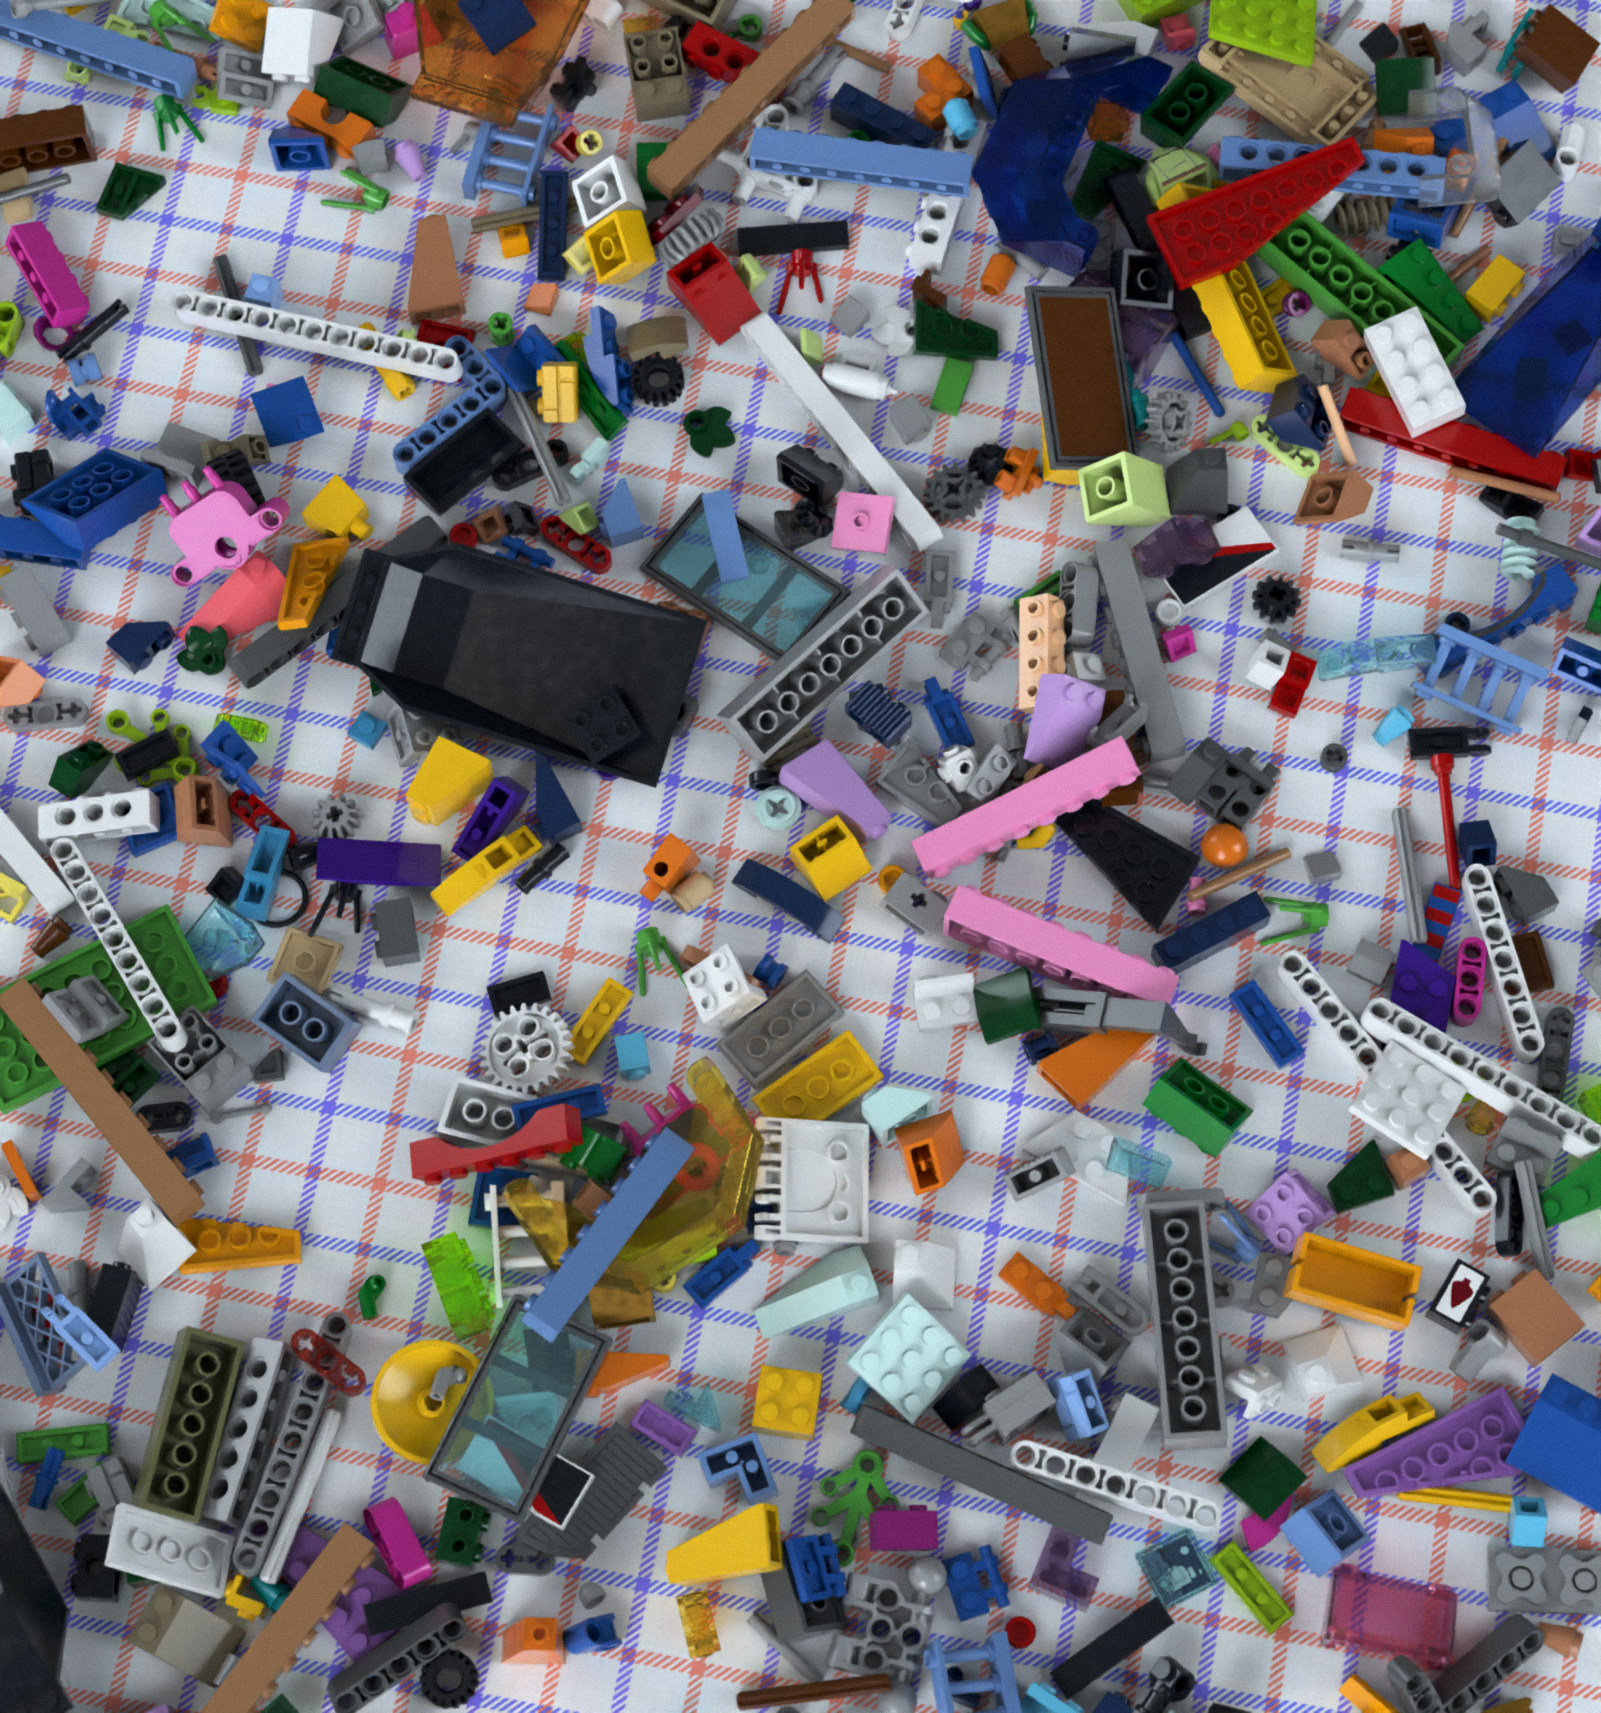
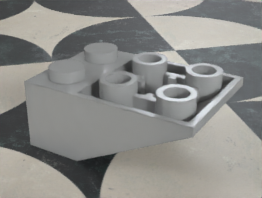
(206, 1064)

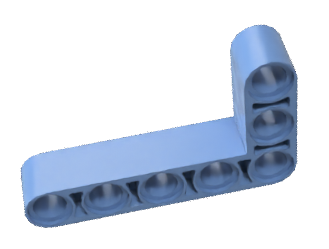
(456, 410)

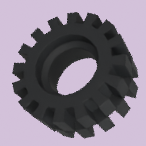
(658, 394)
(463, 1692)

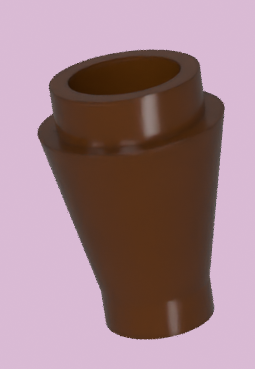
(51, 936)

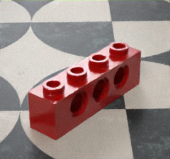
(705, 39)

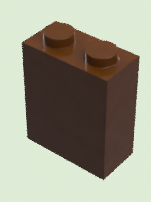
(1555, 48)

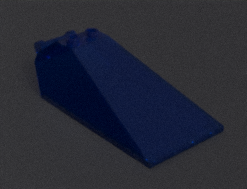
(1542, 356)

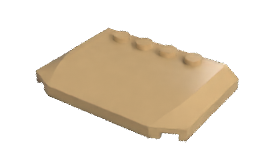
(1304, 102)

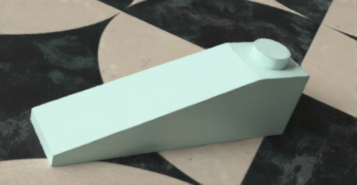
(827, 1290)

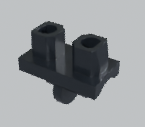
(577, 84)

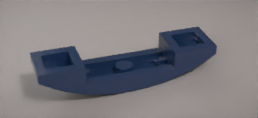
(790, 898)

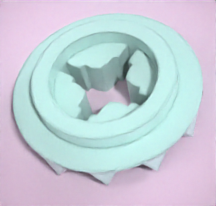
(777, 795)

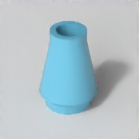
(1393, 725)

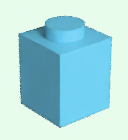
(632, 1056)
(1527, 1521)

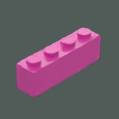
(47, 274)

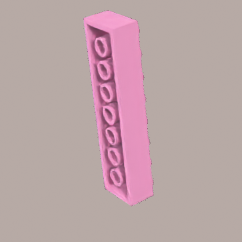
(1052, 950)

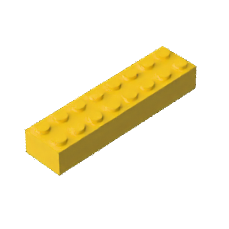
(1239, 318)

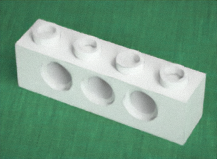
(141, 819)

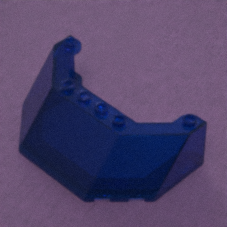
(1035, 144)

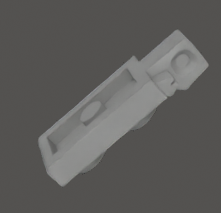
(939, 584)

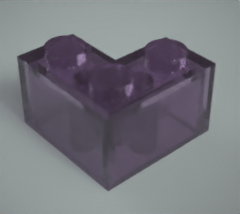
(1176, 544)
(1057, 1577)

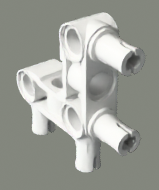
(782, 184)

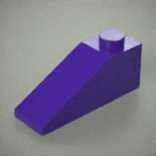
(491, 816)

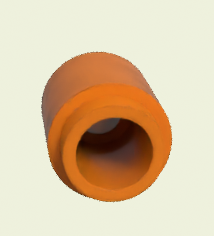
(997, 274)

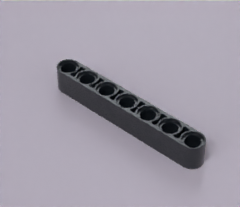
(1133, 209)

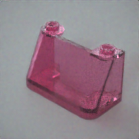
(1390, 1617)

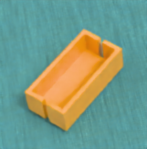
(1352, 1281)

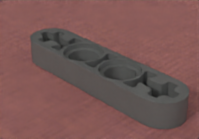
(1556, 1064)

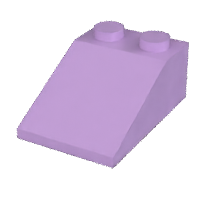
(1062, 719)

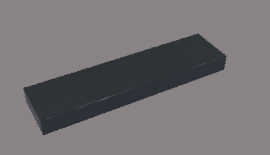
(789, 237)
(408, 1607)

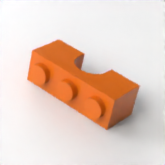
(311, 113)

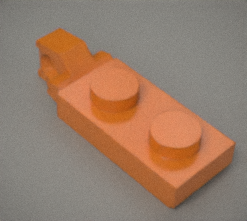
(1036, 1287)

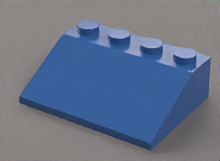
(1513, 119)
(97, 498)
(1563, 1442)

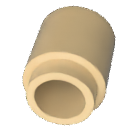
(693, 891)

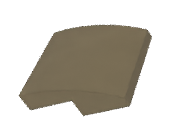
(657, 334)

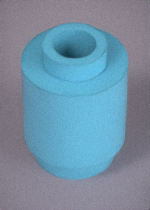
(960, 119)

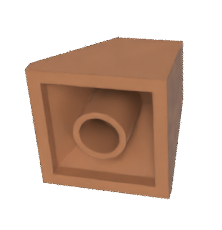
(1333, 498)

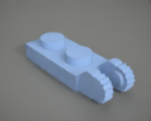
(82, 1334)

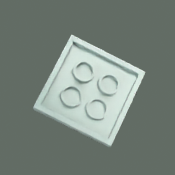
(908, 1358)

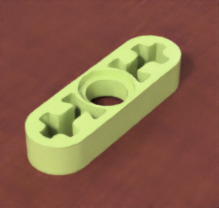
(1305, 454)

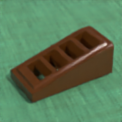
(1429, 48)

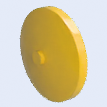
(400, 1398)

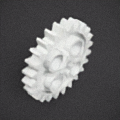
(513, 1030)

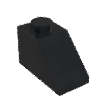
(965, 1397)

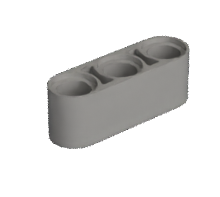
(1080, 596)

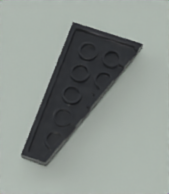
(1132, 857)

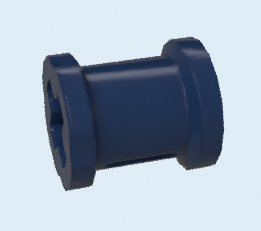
(1040, 1047)

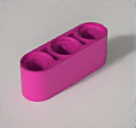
(1475, 970)
(397, 1543)

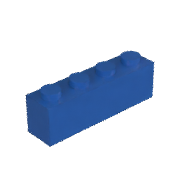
(34, 543)

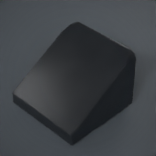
(1379, 43)
(226, 885)

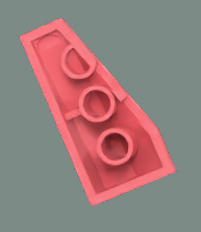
(244, 600)

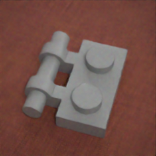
(969, 640)

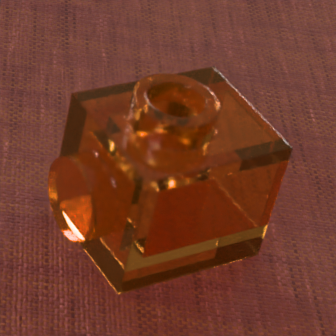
(1108, 122)

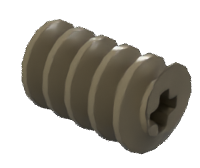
(1363, 214)

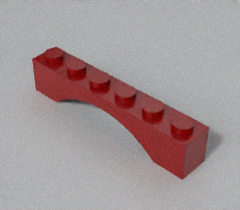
(548, 1131)

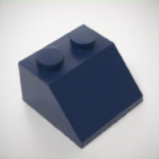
(497, 21)

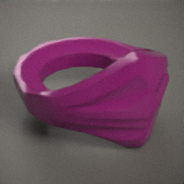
(41, 325)

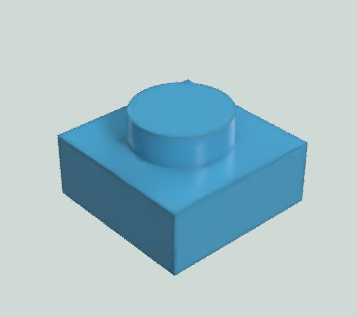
(367, 730)

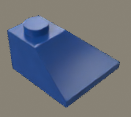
(298, 150)
(287, 412)

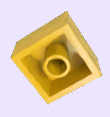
(620, 247)
(787, 1403)

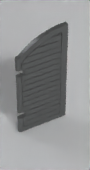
(619, 1469)

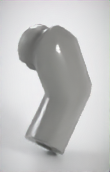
(447, 1377)

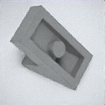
(64, 1195)

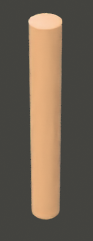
(1337, 425)

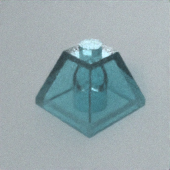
(223, 940)

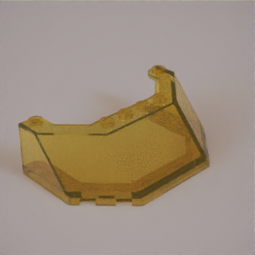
(693, 1214)

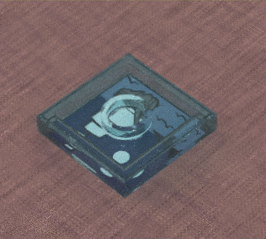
(1176, 1568)

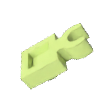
(125, 28)

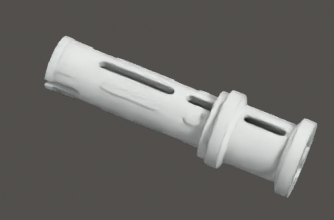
(387, 1014)

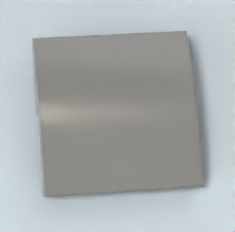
(241, 78)
(85, 1009)

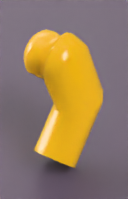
(1038, 838)

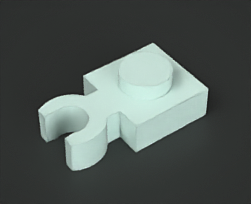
(593, 458)

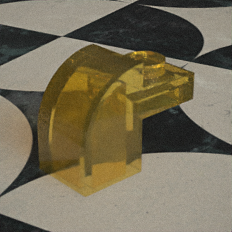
(698, 1624)

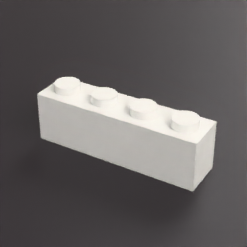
(1120, 1443)

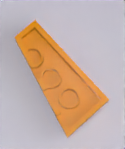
(308, 578)
(238, 1246)

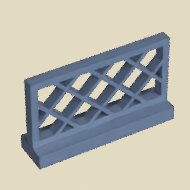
(28, 1330)

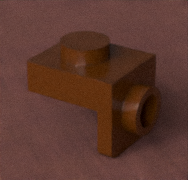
(923, 291)

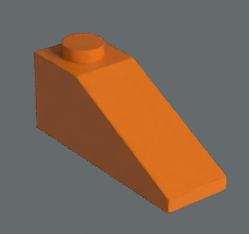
(624, 1369)

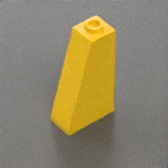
(730, 1550)

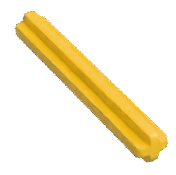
(1460, 1498)

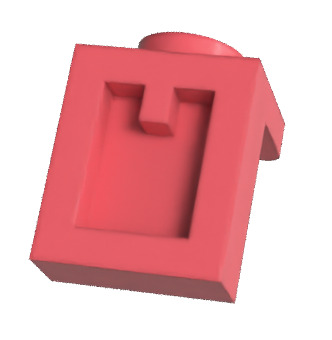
(1177, 32)

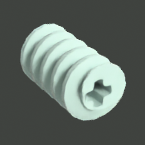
(1518, 560)

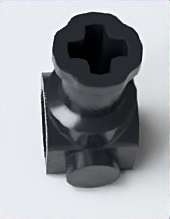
(1169, 1684)

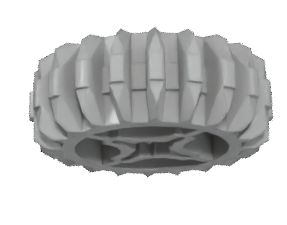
(690, 237)

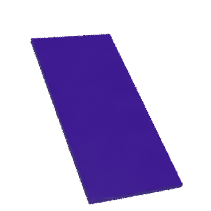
(378, 862)

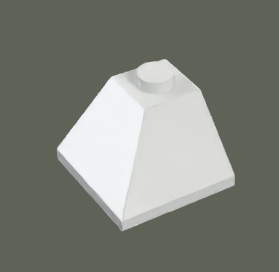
(153, 1244)
(925, 1273)
(1322, 1362)

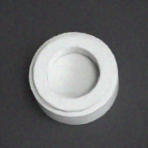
(1168, 613)

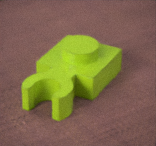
(216, 105)

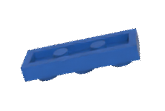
(1266, 1024)
(587, 1099)

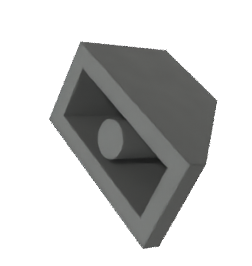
(1197, 770)

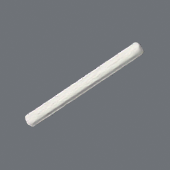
(300, 1496)

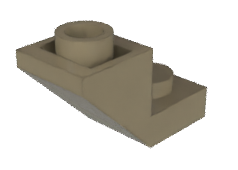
(252, 446)

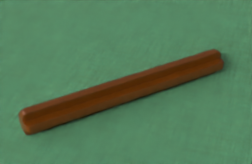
(813, 1691)

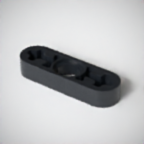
(527, 476)
(1508, 1215)

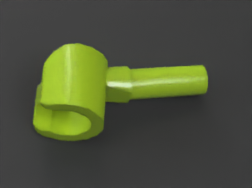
(1237, 430)

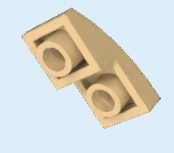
(19, 209)

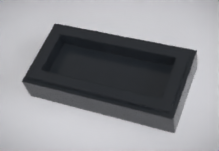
(147, 755)
(525, 989)

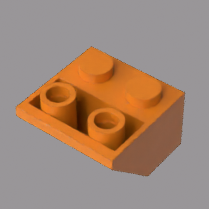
(930, 1151)

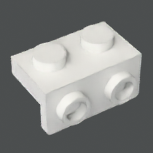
(1257, 1387)

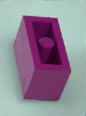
(903, 1529)

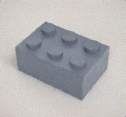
(307, 1022)

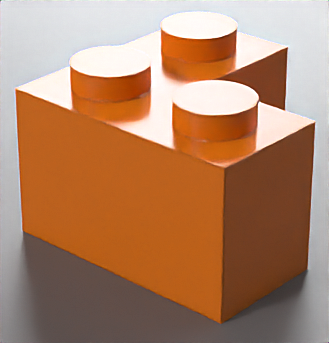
(940, 84)

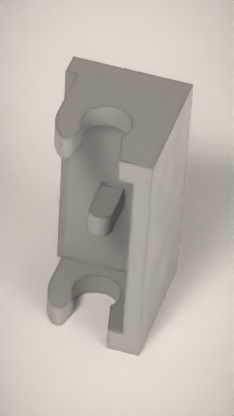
(1122, 721)

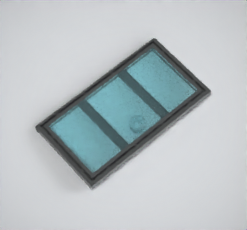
(766, 610)
(516, 1413)

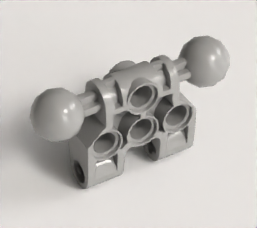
(926, 1577)

